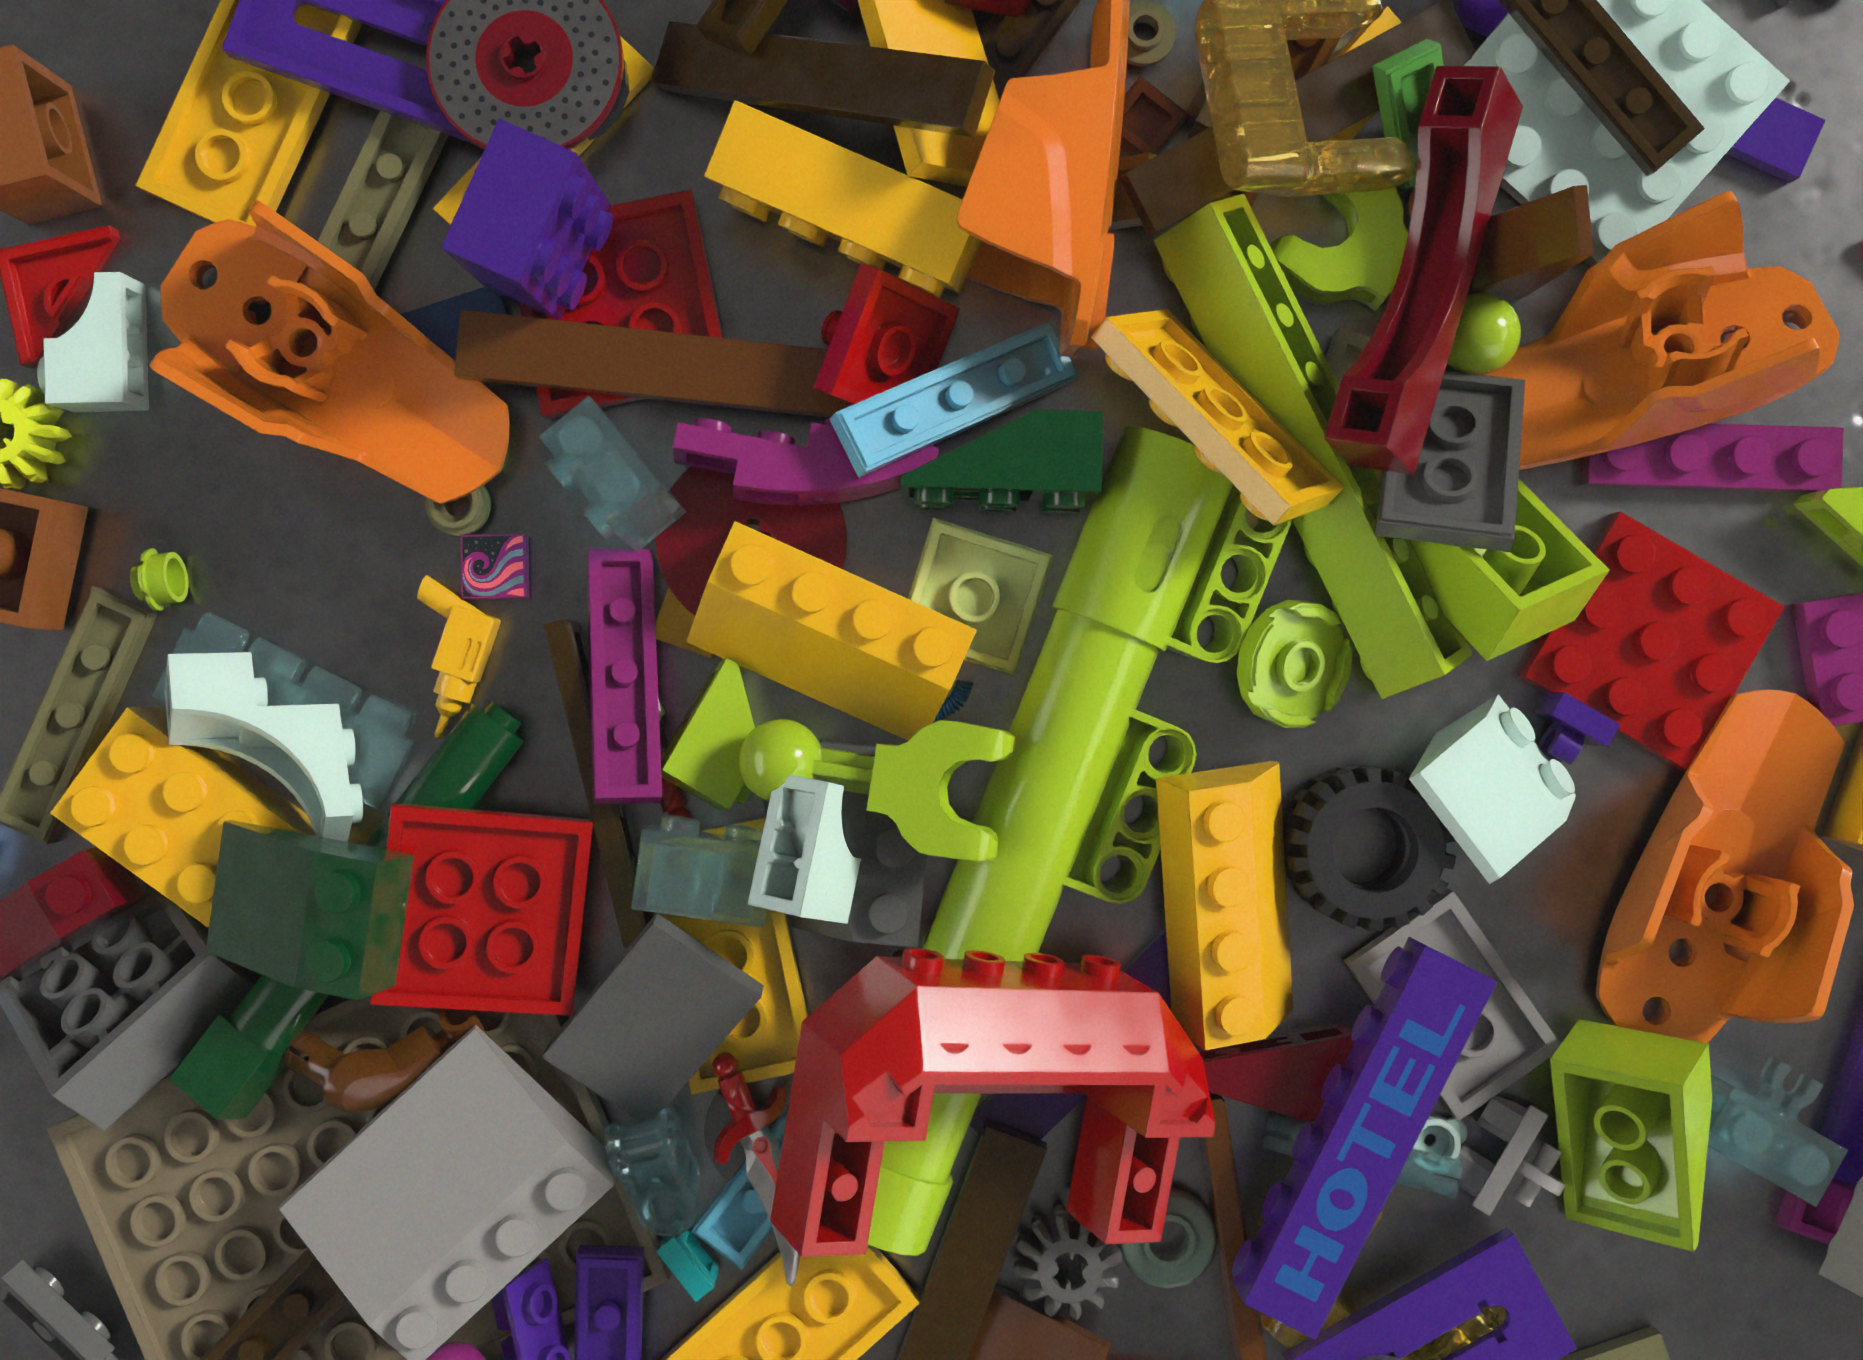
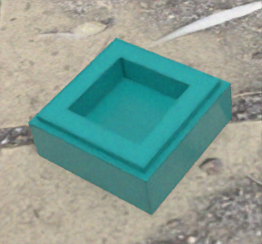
(690, 1262)

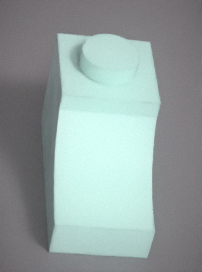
(104, 355)
(804, 854)

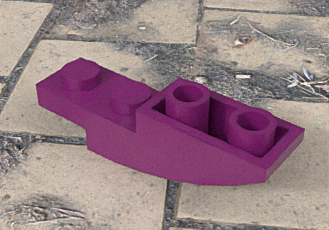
(780, 473)

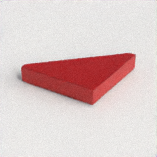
(47, 283)

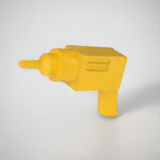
(461, 650)

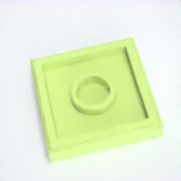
(984, 586)

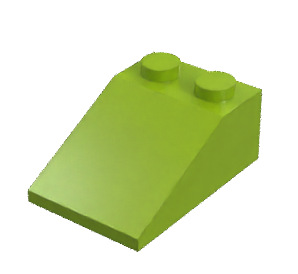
(1518, 594)
(1633, 1130)

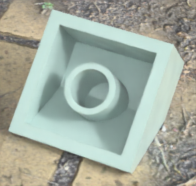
(1494, 786)

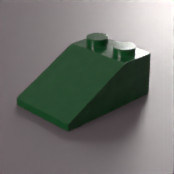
(309, 909)

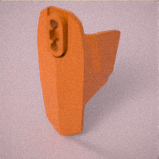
(1050, 185)
(1662, 339)
(328, 362)
(1736, 882)

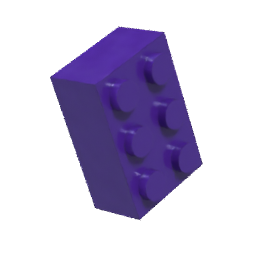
(530, 221)

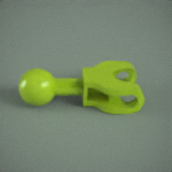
(1367, 269)
(901, 779)

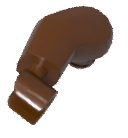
(377, 1076)

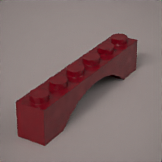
(1460, 165)

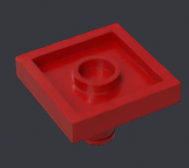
(882, 336)

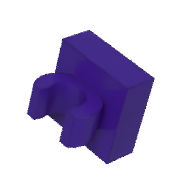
(1571, 726)

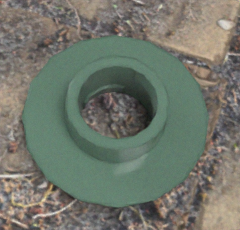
(1187, 1261)

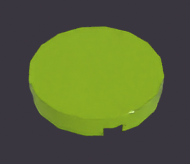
(1294, 663)

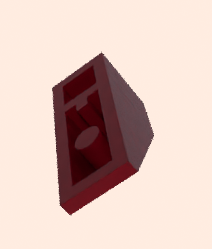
(62, 906)
(1281, 1071)

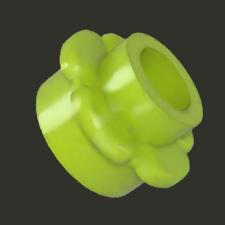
(159, 579)

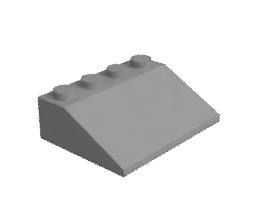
(448, 1195)

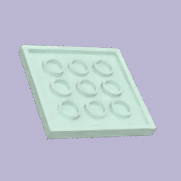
(1567, 146)

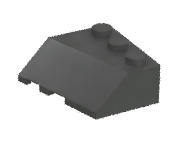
(889, 877)
(122, 1007)

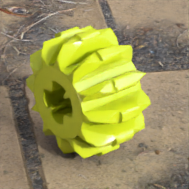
(34, 435)

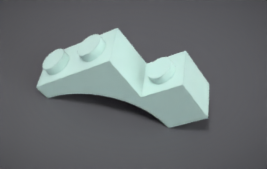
(224, 708)

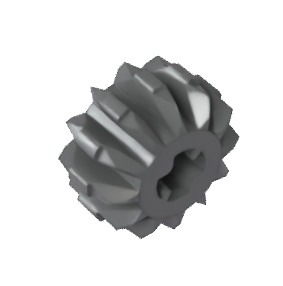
(1065, 1286)

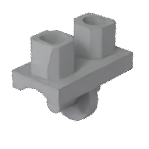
(1489, 1179)

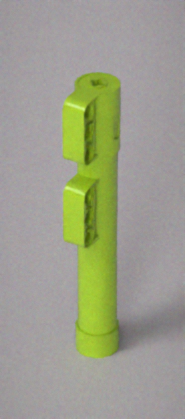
(1082, 749)

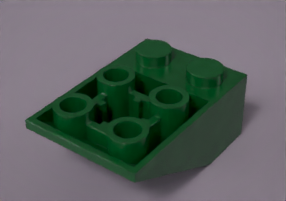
(1033, 459)

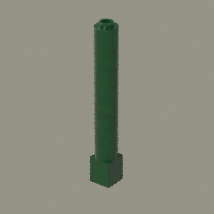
(248, 1049)

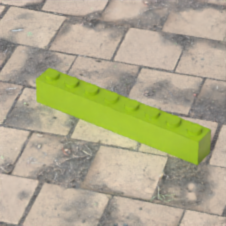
(1263, 338)

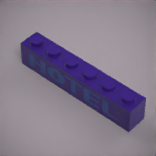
(1360, 1136)

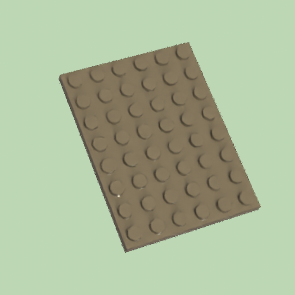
(195, 1200)

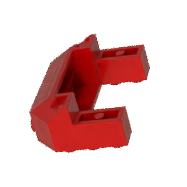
(987, 1028)

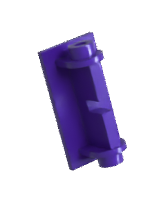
(533, 1315)

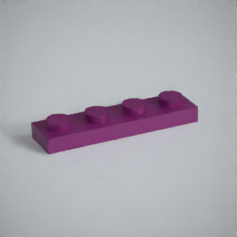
(1726, 459)
(623, 677)

